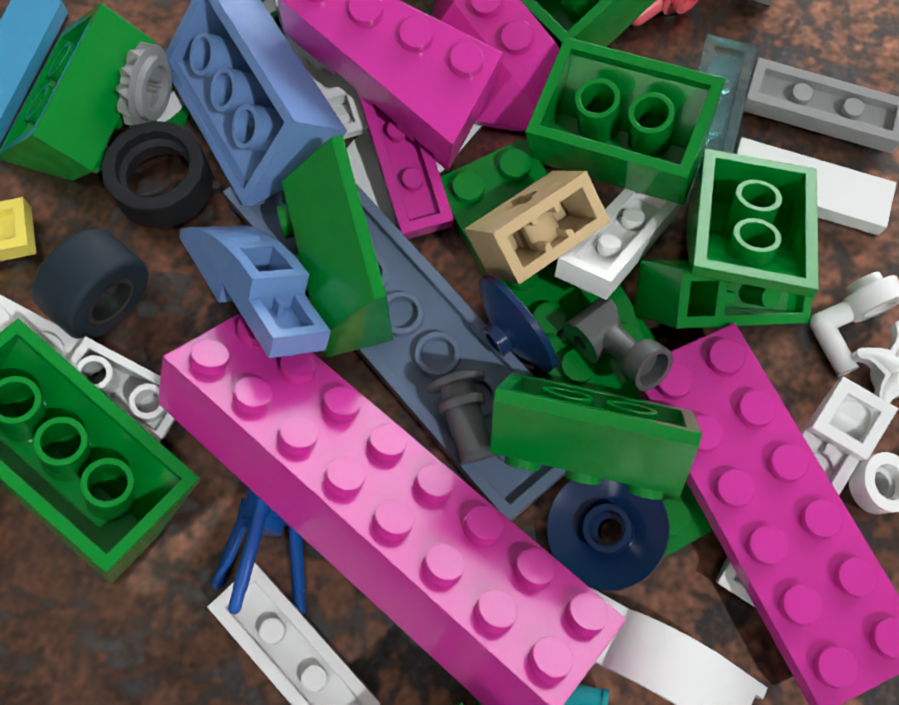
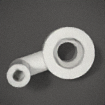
(868, 298)
(876, 483)

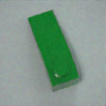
(686, 300)

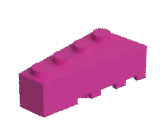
(403, 63)

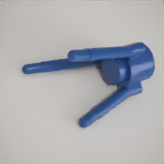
(258, 520)

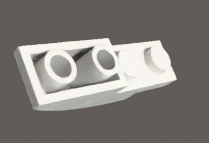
(119, 378)

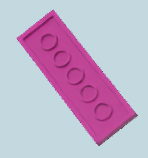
(783, 523)

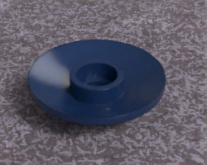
(514, 326)
(577, 542)

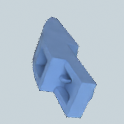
(262, 282)

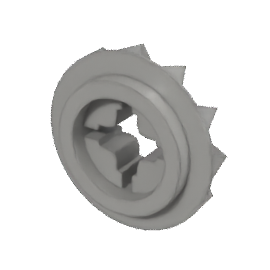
(144, 84)

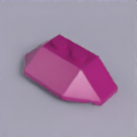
(525, 60)

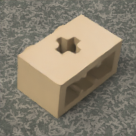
(537, 225)

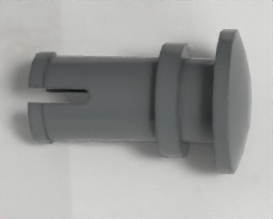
(464, 414)

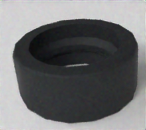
(142, 143)

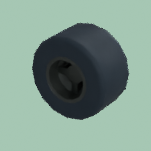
(89, 283)

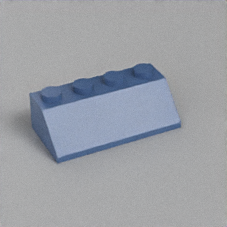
(248, 94)

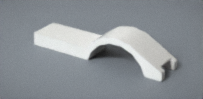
(674, 664)

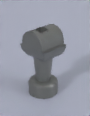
(599, 332)

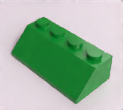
(81, 458)

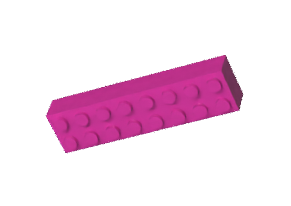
(391, 518)

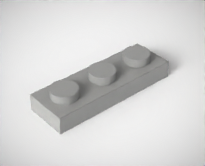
(824, 105)

